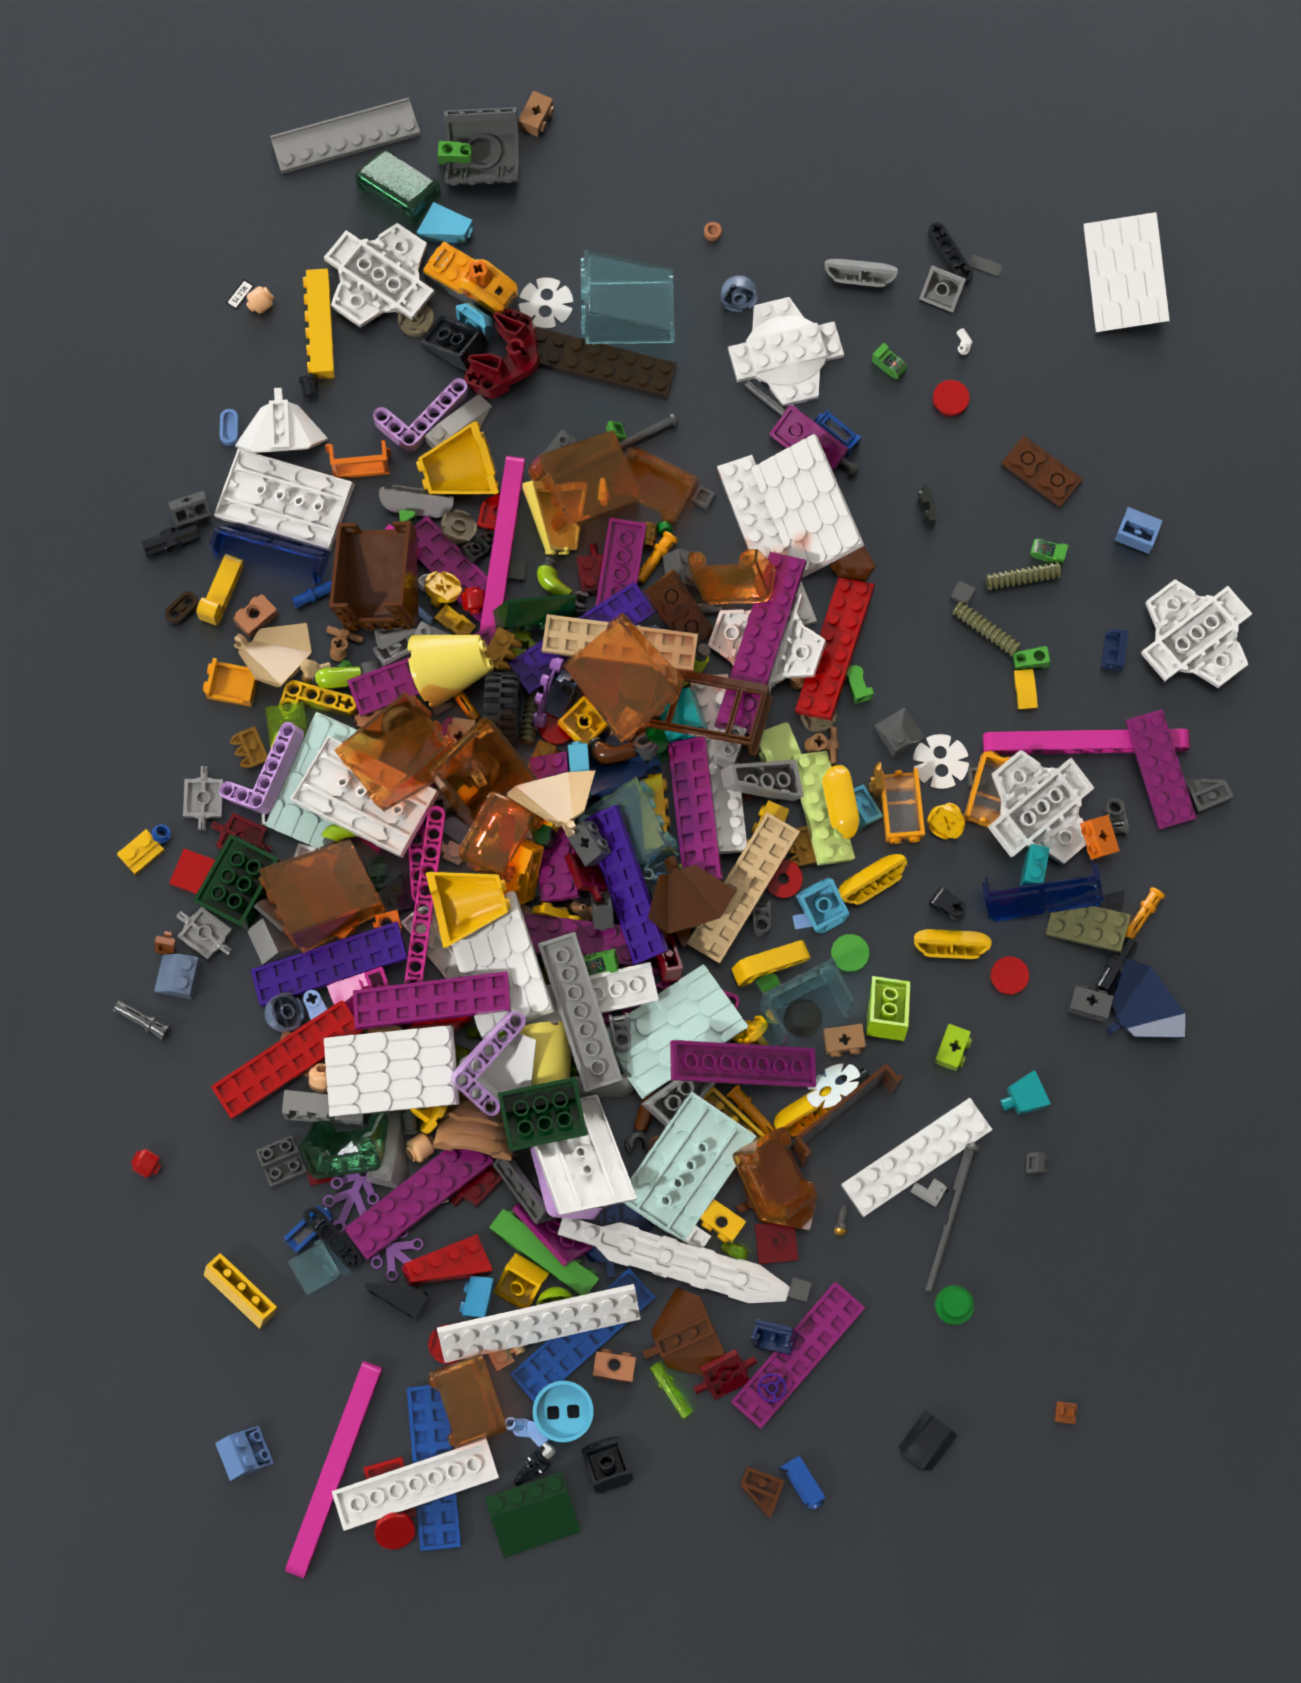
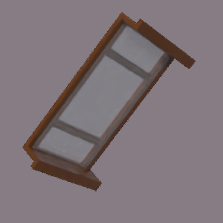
(884, 1075)

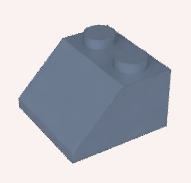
(178, 975)

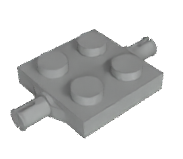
(202, 798)
(204, 933)

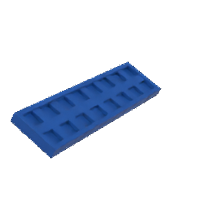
(563, 1355)
(429, 1430)

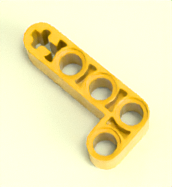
(214, 605)
(320, 701)
(770, 961)

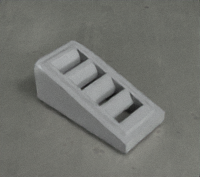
(386, 638)

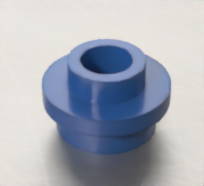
(161, 829)

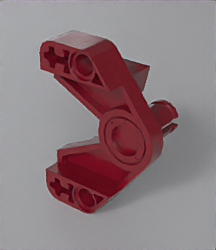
(519, 362)

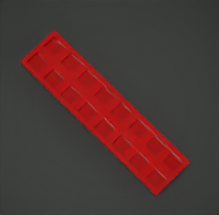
(841, 632)
(283, 1061)

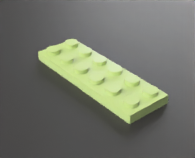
(827, 842)

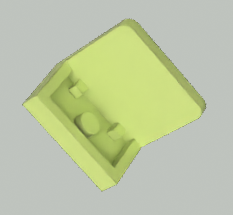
(778, 744)

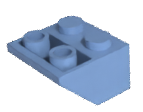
(1138, 530)
(244, 1452)

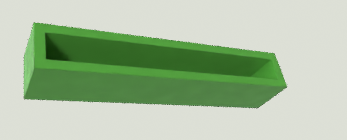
(521, 1238)

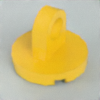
(442, 588)
(946, 821)
(753, 1033)
(429, 1117)

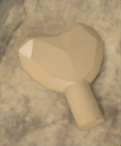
(310, 668)

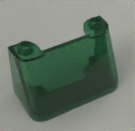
(398, 184)
(345, 1152)

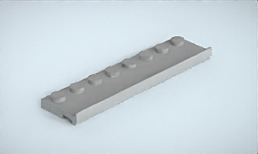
(345, 135)

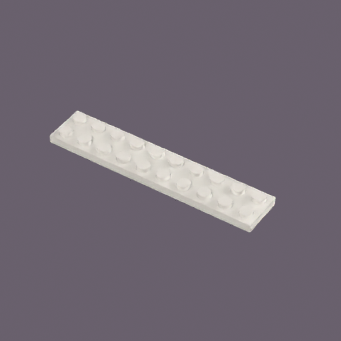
(755, 519)
(726, 802)
(539, 1323)

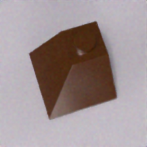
(854, 566)

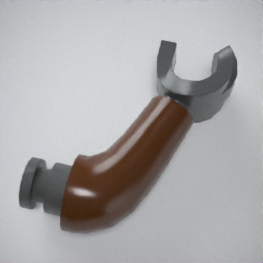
(609, 755)
(640, 1126)

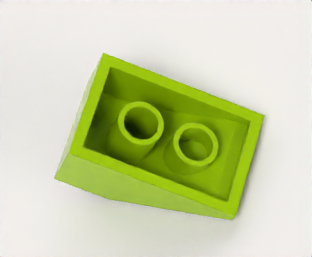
(888, 1008)

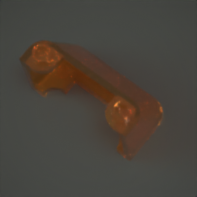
(661, 482)
(734, 583)
(497, 836)
(772, 1177)
(468, 1401)

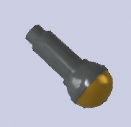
(841, 1227)

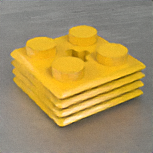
(582, 710)

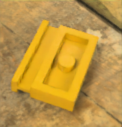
(140, 852)

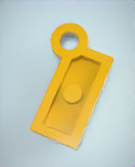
(546, 909)

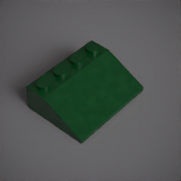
(233, 882)
(542, 1114)
(532, 1515)

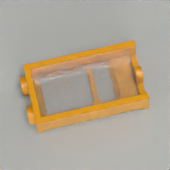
(984, 799)
(902, 807)

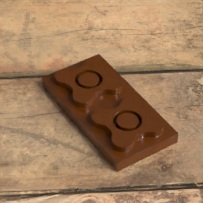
(1041, 471)
(677, 606)

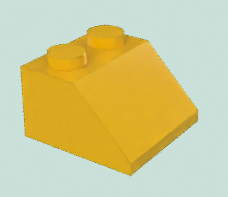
(520, 1282)

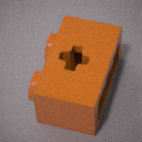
(1099, 837)

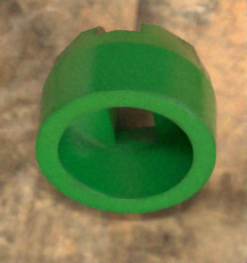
(664, 526)

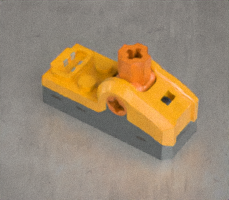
(471, 280)

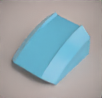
(474, 317)
(823, 905)

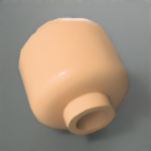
(259, 299)
(318, 1078)
(420, 1147)

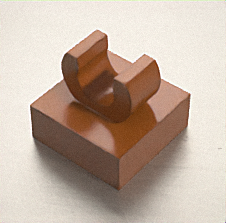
(165, 944)
(1065, 1413)

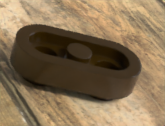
(179, 606)

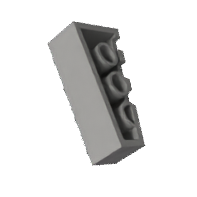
(766, 779)
(669, 1099)
(313, 1108)

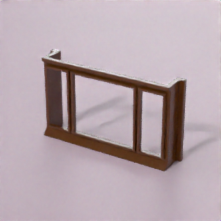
(754, 739)

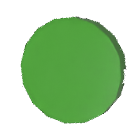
(850, 953)

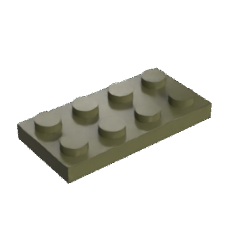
(1090, 927)

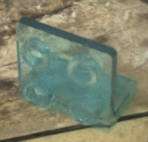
(314, 1268)

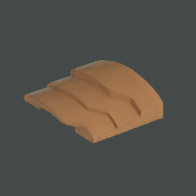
(471, 1129)

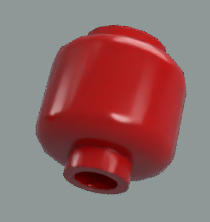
(473, 600)
(145, 1163)

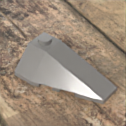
(474, 410)
(395, 1166)

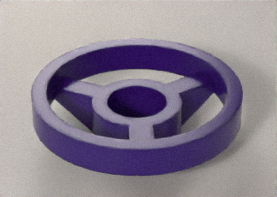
(771, 1383)

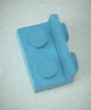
(866, 806)

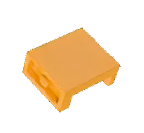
(230, 683)

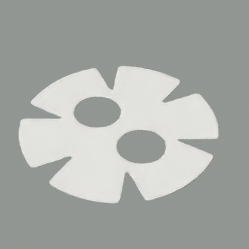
(559, 298)
(954, 753)
(831, 1075)

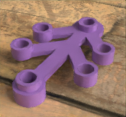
(539, 718)
(352, 1195)
(393, 1251)

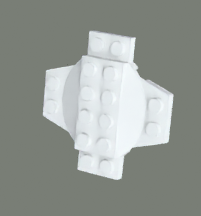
(379, 275)
(785, 351)
(1196, 633)
(798, 652)
(1040, 806)

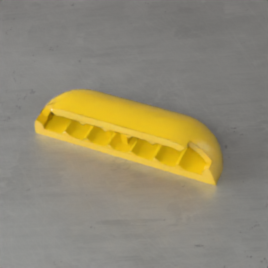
(841, 800)
(873, 879)
(952, 943)
(801, 1113)

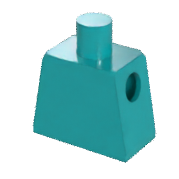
(1026, 1095)

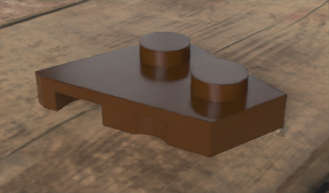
(762, 1489)

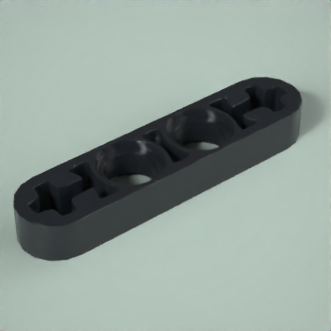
(952, 252)
(332, 1238)

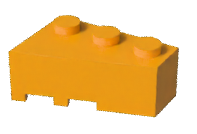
(527, 865)

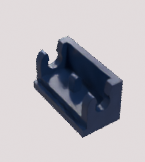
(1114, 649)
(774, 1337)

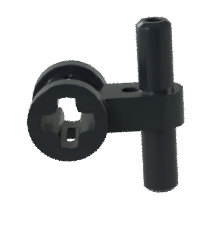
(534, 1465)

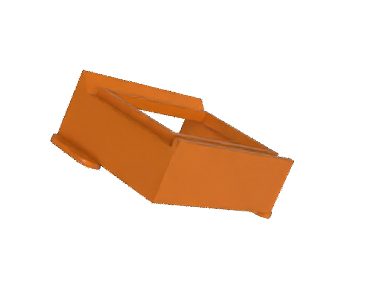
(359, 466)

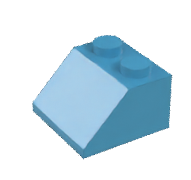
(478, 1297)

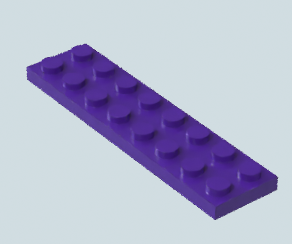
(534, 663)
(628, 888)
(330, 963)

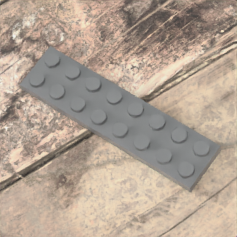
(580, 1012)

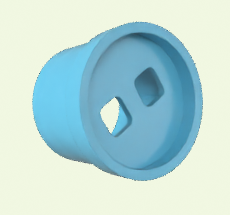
(562, 1395)

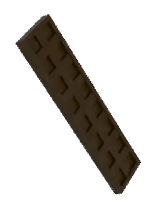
(605, 363)

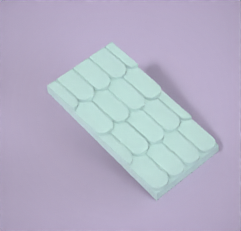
(288, 816)
(685, 1011)
(687, 1166)

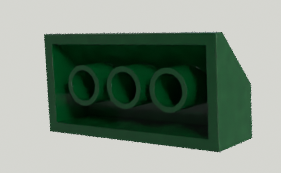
(531, 612)

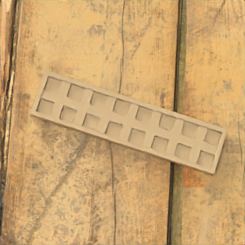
(569, 634)
(749, 879)

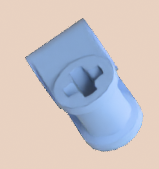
(314, 1009)

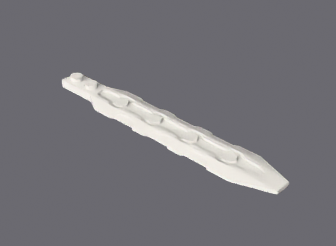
(679, 1261)

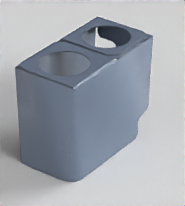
(557, 700)

